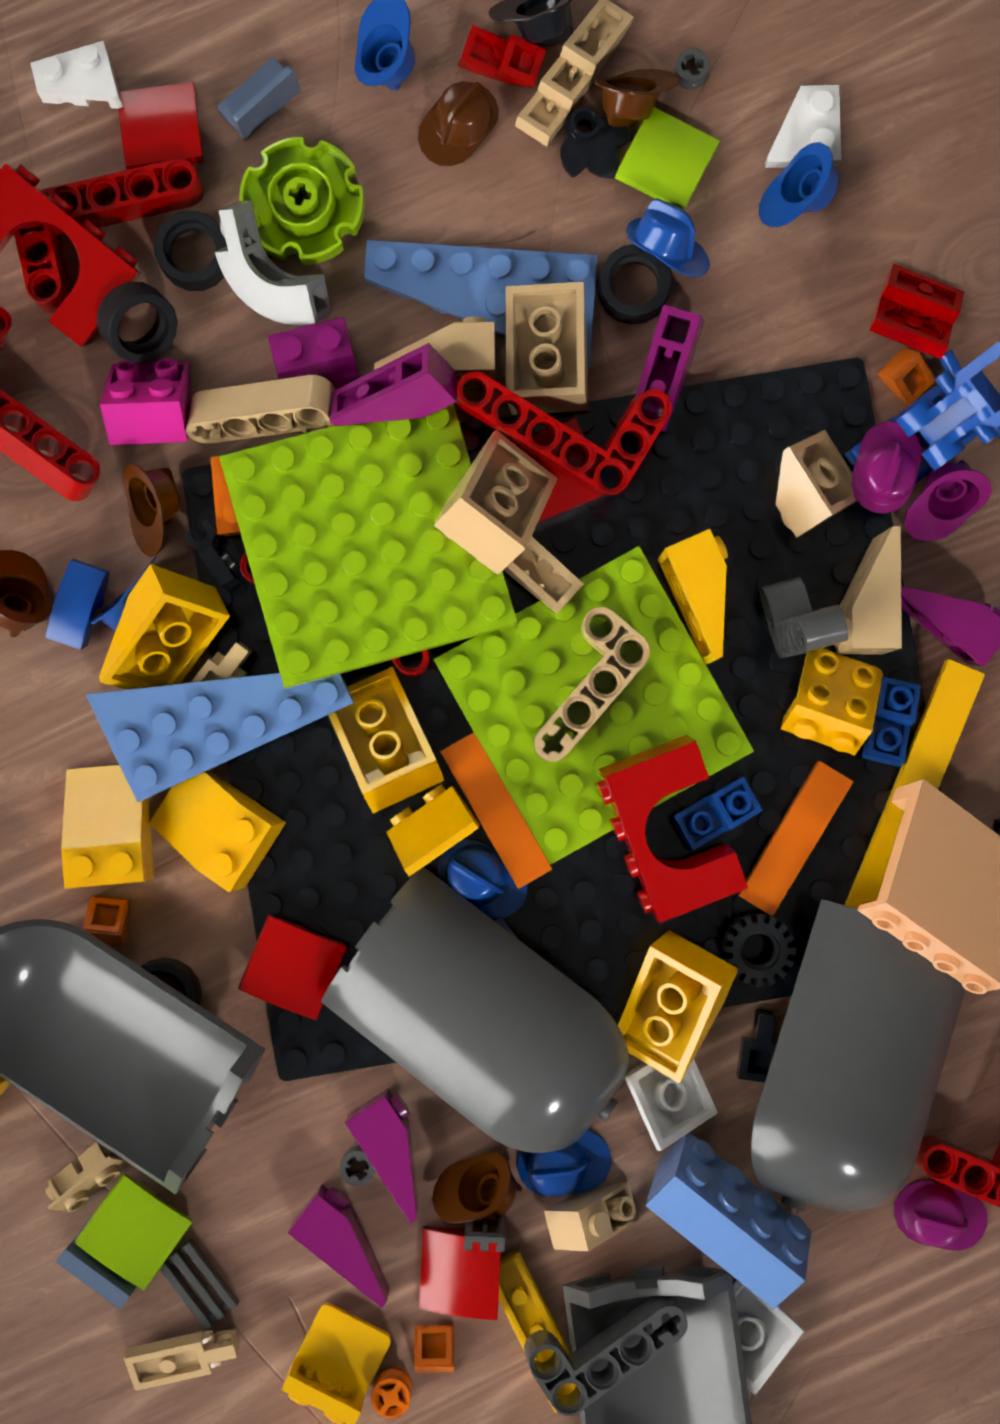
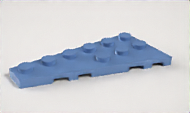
(473, 279)
(193, 726)

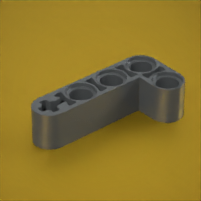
(793, 623)
(606, 1345)

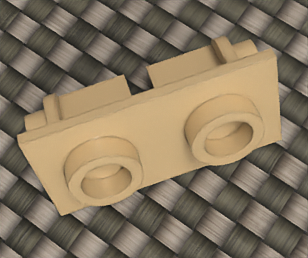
(72, 1189)

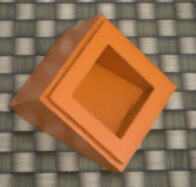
(907, 376)
(107, 920)
(434, 1349)

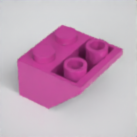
(147, 402)

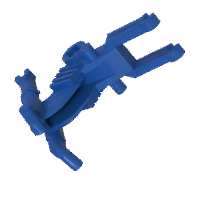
(953, 413)

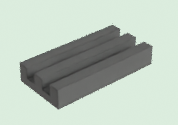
(485, 1237)
(185, 1292)

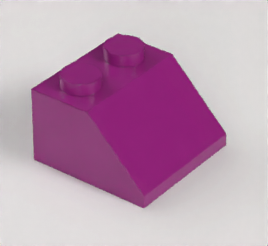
(316, 350)

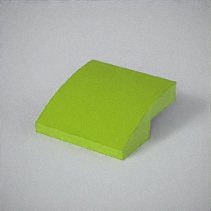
(667, 159)
(133, 1231)

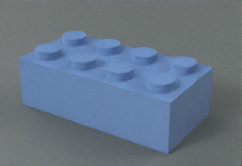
(730, 1219)

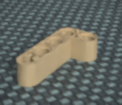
(260, 409)
(585, 692)

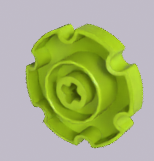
(329, 213)

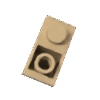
(591, 1217)

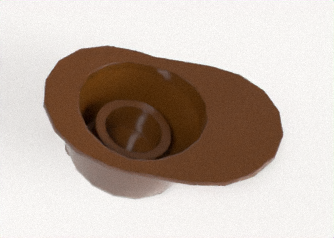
(634, 94)
(458, 123)
(151, 505)
(22, 592)
(475, 1189)

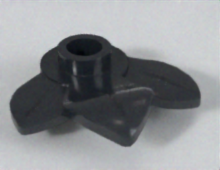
(593, 149)

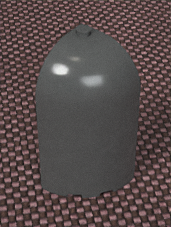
(481, 1019)
(116, 1048)
(853, 1067)
(692, 1380)

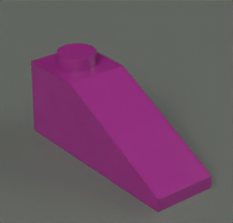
(669, 357)
(397, 391)
(961, 625)
(386, 1141)
(335, 1236)

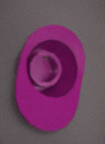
(886, 468)
(946, 501)
(940, 1216)

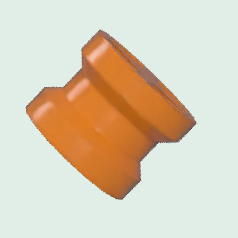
(389, 1402)

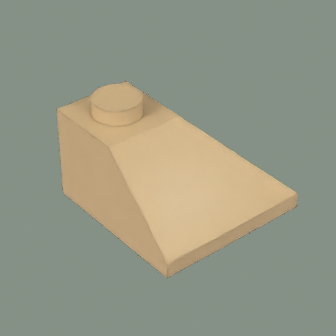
(813, 483)

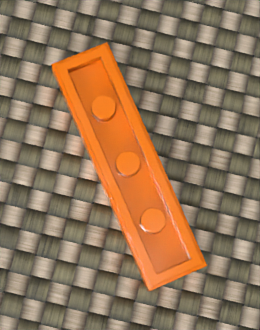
(496, 810)
(795, 838)

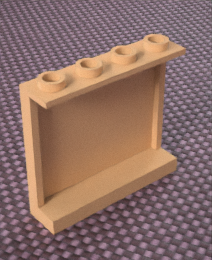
(943, 888)

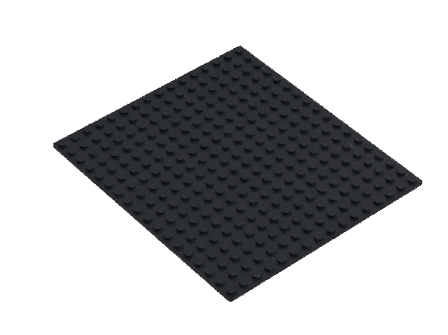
(584, 916)

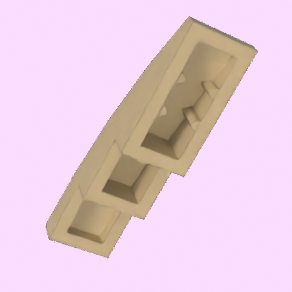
(574, 71)
(544, 576)

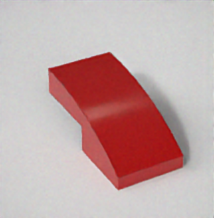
(500, 59)

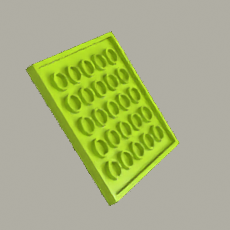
(351, 545)
(523, 673)

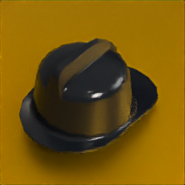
(538, 20)

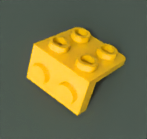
(834, 701)
(336, 1364)

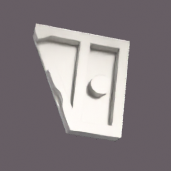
(77, 77)
(810, 120)

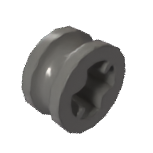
(698, 59)
(355, 1178)

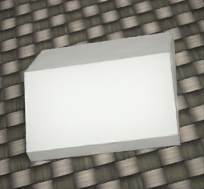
(667, 1106)
(764, 1335)

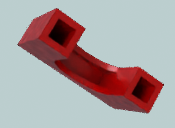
(100, 265)
(633, 790)

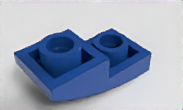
(75, 604)
(892, 722)
(716, 814)

